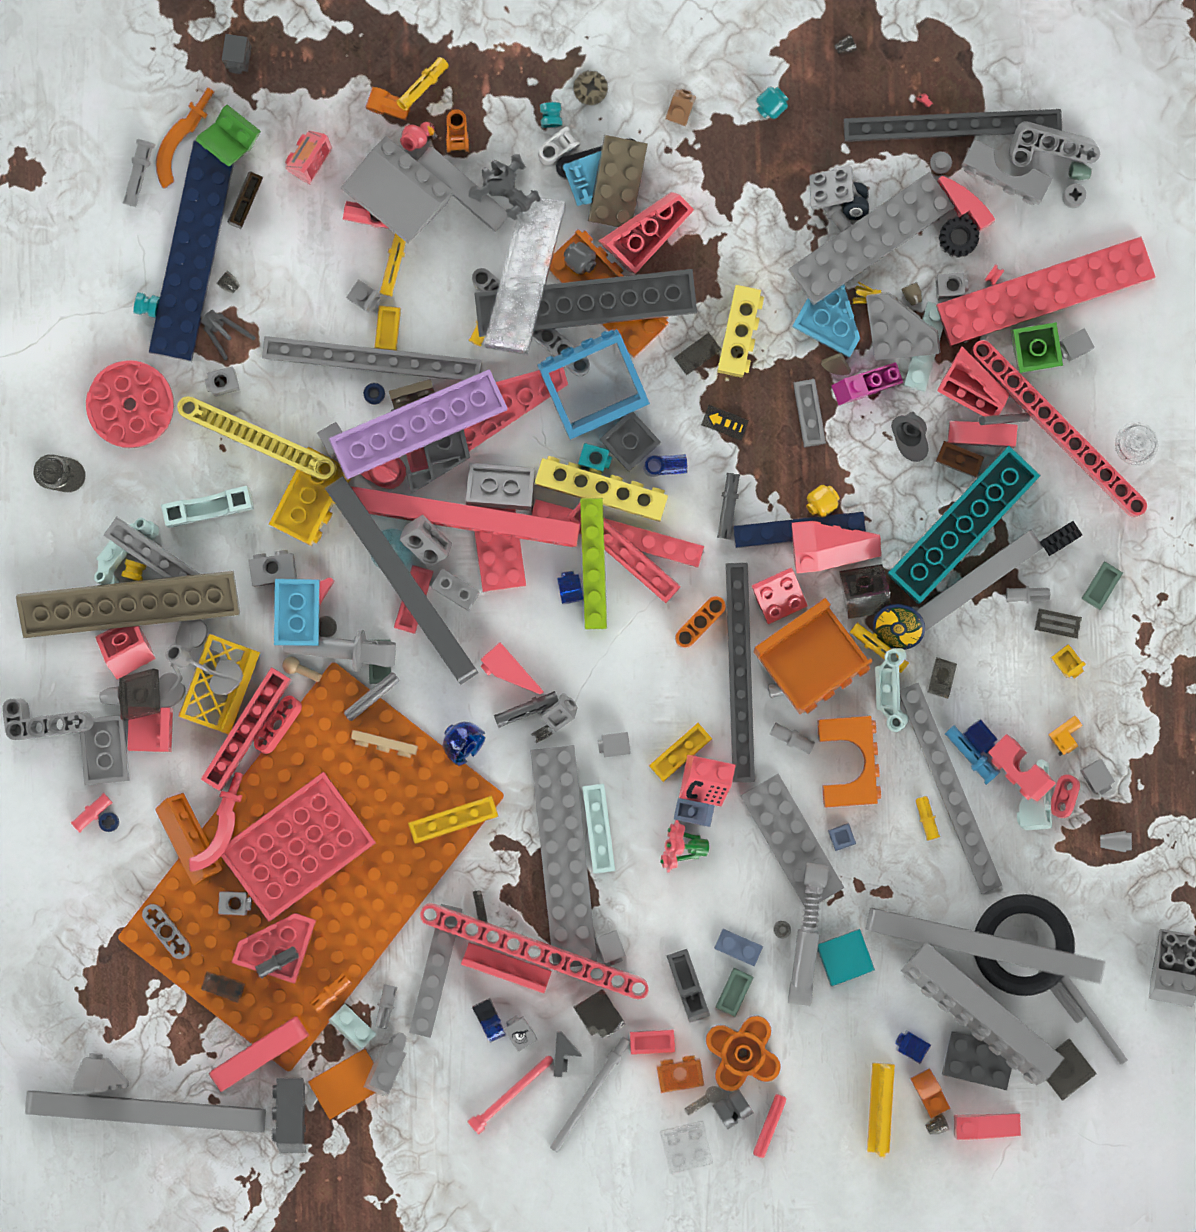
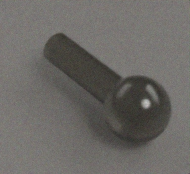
(712, 1095)

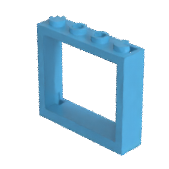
(607, 414)

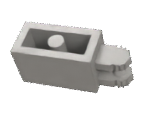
(387, 1065)

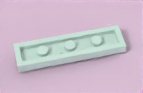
(921, 366)
(598, 828)

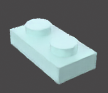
(352, 1027)

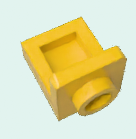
(1068, 662)

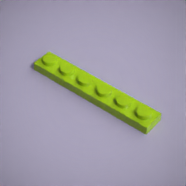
(593, 563)

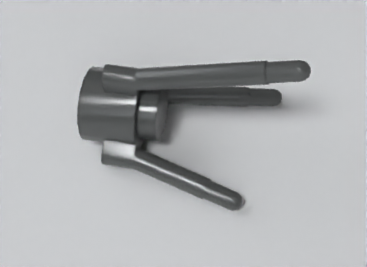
(213, 322)

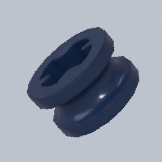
(113, 827)

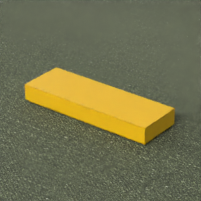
(677, 754)

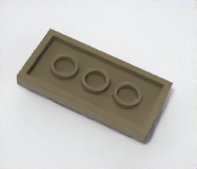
(617, 181)

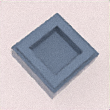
(842, 837)

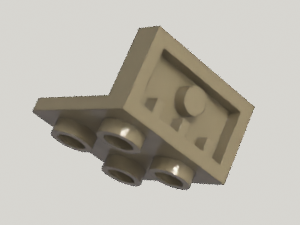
(411, 393)

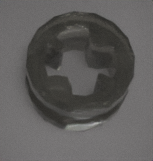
(541, 733)

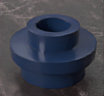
(369, 388)

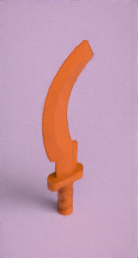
(176, 134)

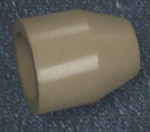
(912, 293)

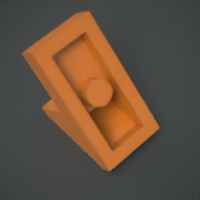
(930, 1093)

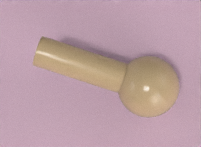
(292, 665)

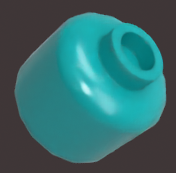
(772, 102)

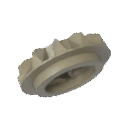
(595, 96)

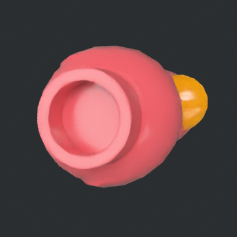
(416, 137)

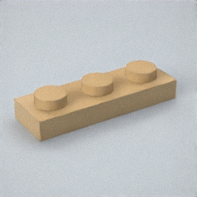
(384, 744)

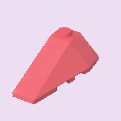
(827, 547)

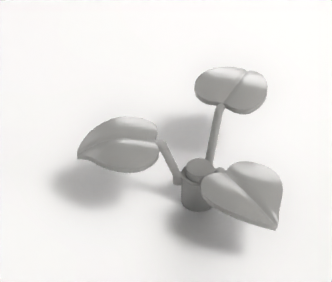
(190, 635)

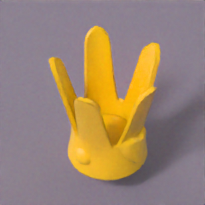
(863, 292)

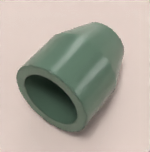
(1079, 171)

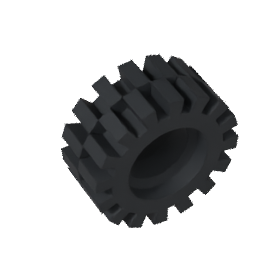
(968, 227)
(1061, 538)

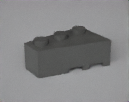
(289, 1115)

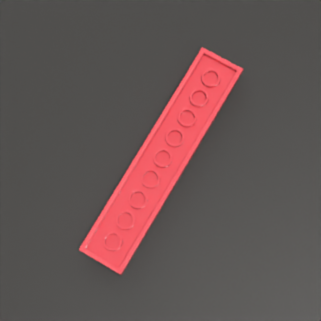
(1045, 291)

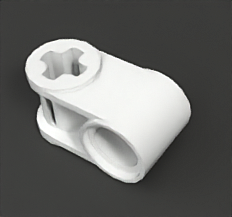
(561, 143)

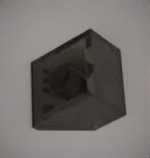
(864, 590)

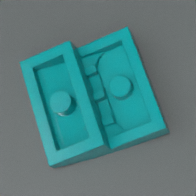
(845, 957)

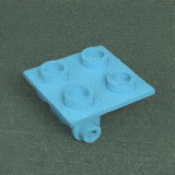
(582, 177)

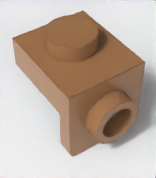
(680, 106)

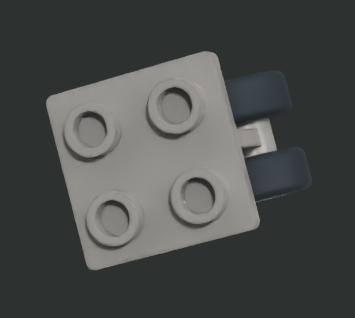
(836, 188)

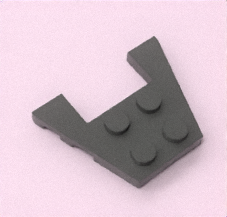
(441, 458)

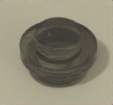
(327, 626)

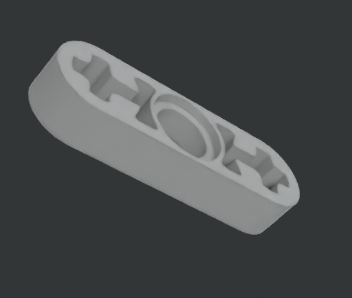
(171, 948)

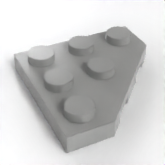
(898, 329)

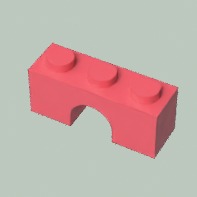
(1034, 782)

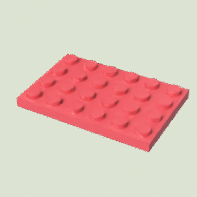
(296, 846)

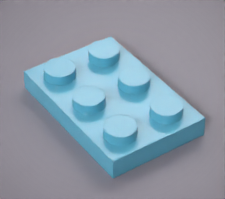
(296, 612)

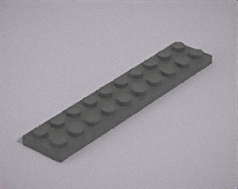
(605, 300)

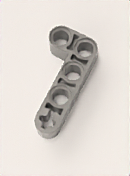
(1055, 147)
(48, 723)

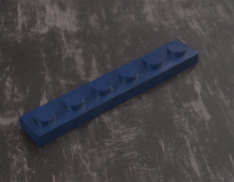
(781, 531)

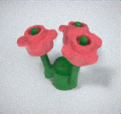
(676, 846)

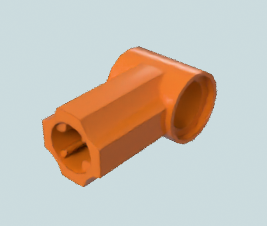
(382, 102)

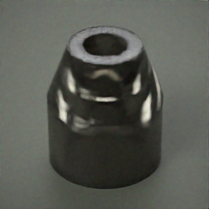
(845, 45)
(228, 282)
(776, 929)
(937, 1125)

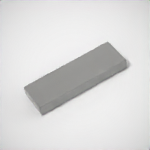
(809, 413)

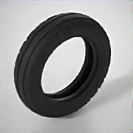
(1029, 905)

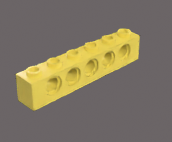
(546, 479)

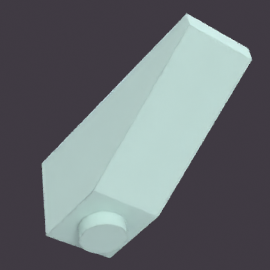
(1035, 814)

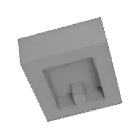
(364, 296)
(560, 713)

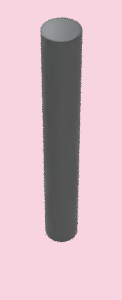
(1000, 419)

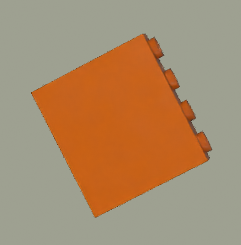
(812, 657)

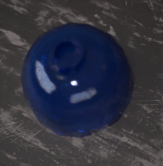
(462, 740)

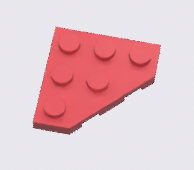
(287, 933)

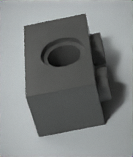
(236, 53)

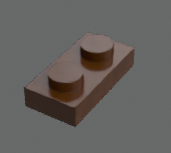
(959, 459)

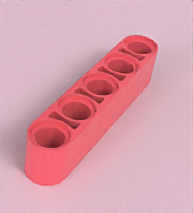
(258, 1054)

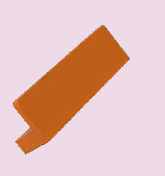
(185, 834)

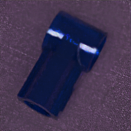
(668, 465)

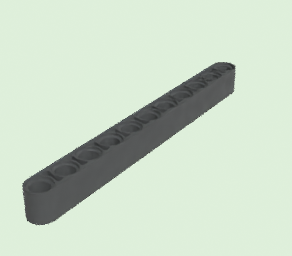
(401, 580)

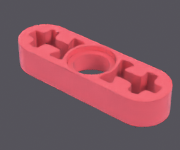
(291, 714)

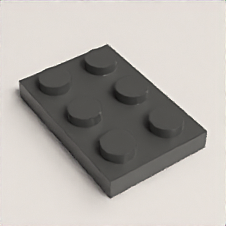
(975, 1062)

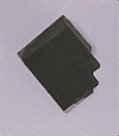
(599, 1014)

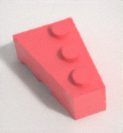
(973, 386)

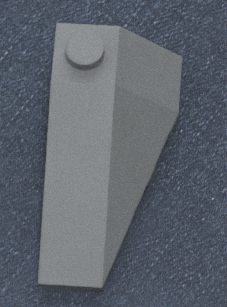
(98, 1075)

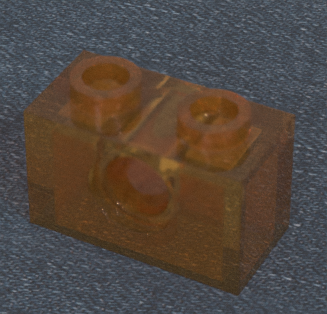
(693, 1076)

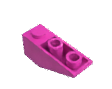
(867, 383)

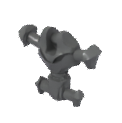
(501, 182)

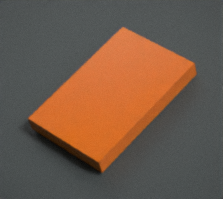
(343, 1084)

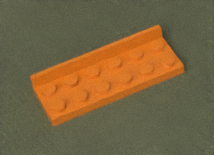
(635, 333)

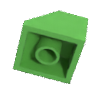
(1037, 347)

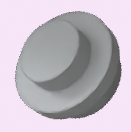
(941, 162)

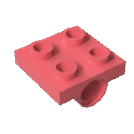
(779, 595)

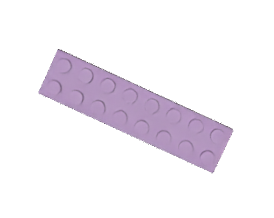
(418, 424)

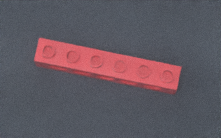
(246, 729)

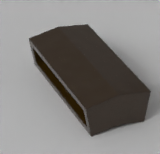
(248, 201)

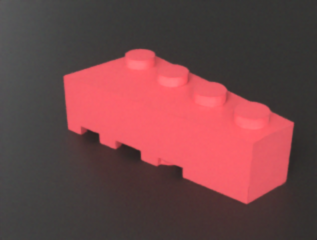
(646, 232)

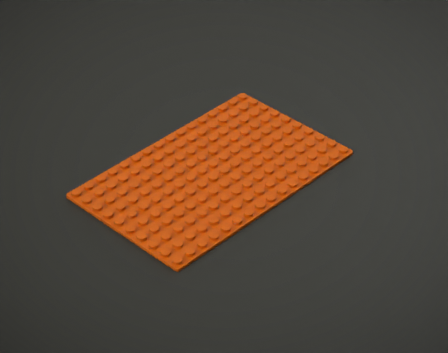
(353, 909)

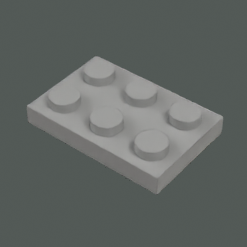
(500, 486)
(104, 751)

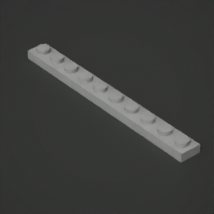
(370, 359)
(950, 788)

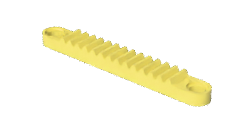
(256, 438)

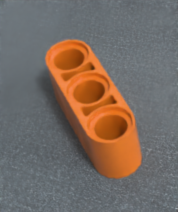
(705, 612)

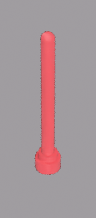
(479, 1122)

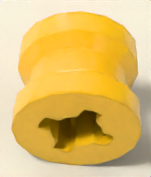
(133, 570)

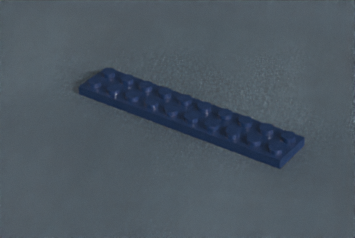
(191, 255)

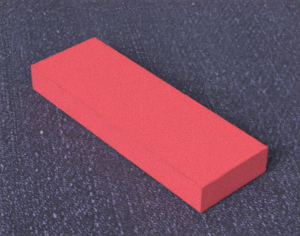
(405, 620)

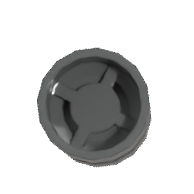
(733, 1109)

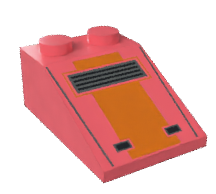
(309, 156)

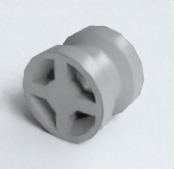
(1071, 199)

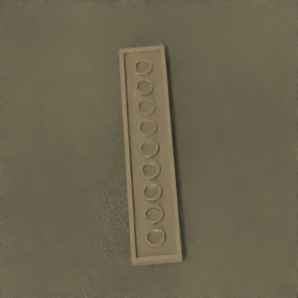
(128, 604)

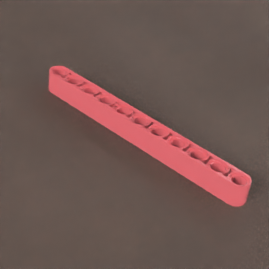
(1069, 431)
(469, 517)
(542, 959)

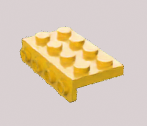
(306, 504)

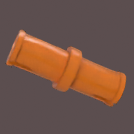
(330, 993)

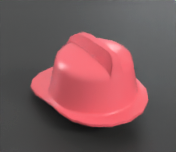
(388, 474)

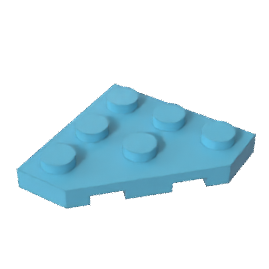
(830, 322)

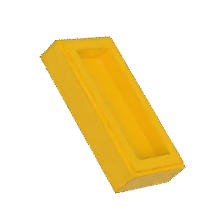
(387, 328)

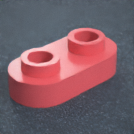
(1064, 796)

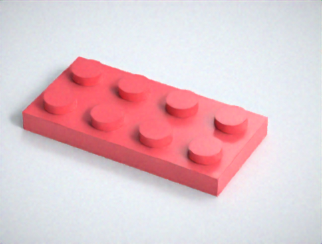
(500, 560)

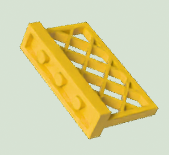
(234, 699)
(880, 1108)

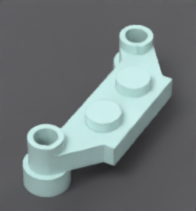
(113, 555)
(889, 689)

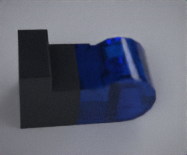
(489, 1020)

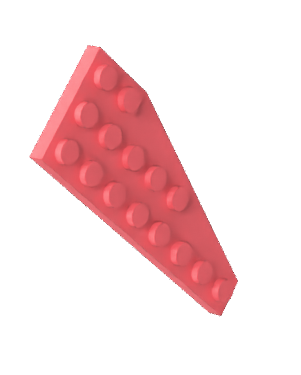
(520, 396)

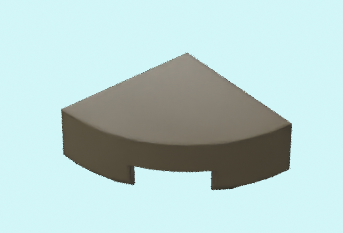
(836, 365)

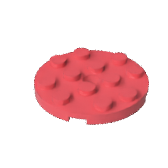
(152, 409)

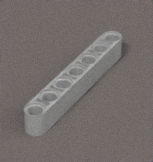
(551, 346)
(979, 579)

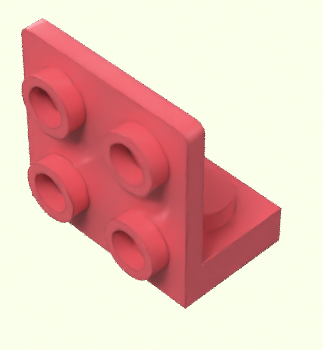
(151, 732)

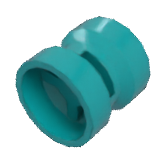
(551, 115)
(144, 304)

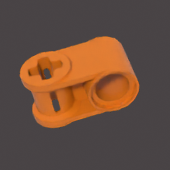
(457, 133)

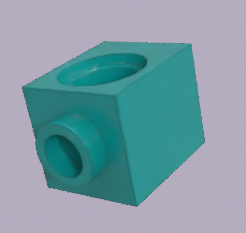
(587, 451)

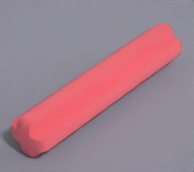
(769, 1126)

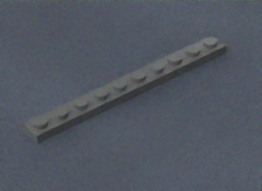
(947, 125)
(740, 672)

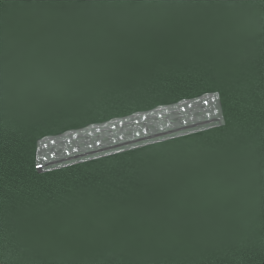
(525, 277)

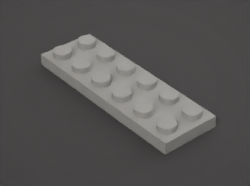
(788, 834)

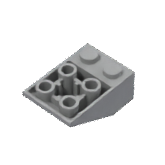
(1174, 969)

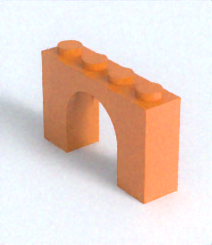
(860, 732)

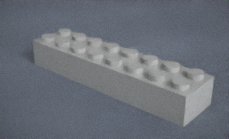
(981, 1015)

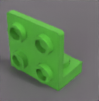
(229, 136)

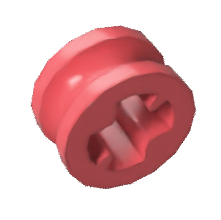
(994, 275)

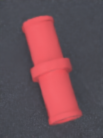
(91, 812)

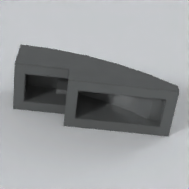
(688, 985)

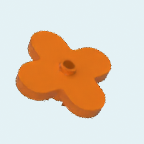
(758, 1061)

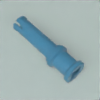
(979, 762)

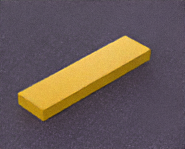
(453, 819)

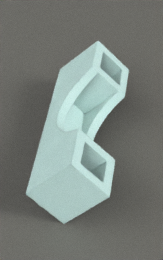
(208, 507)

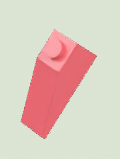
(505, 667)
(986, 1126)

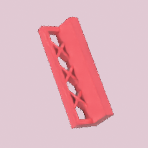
(506, 967)

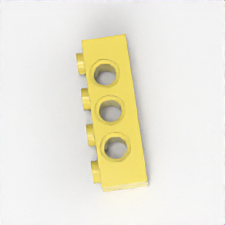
(727, 363)

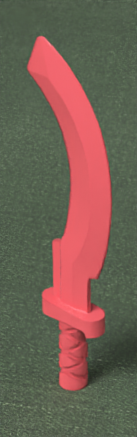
(224, 829)

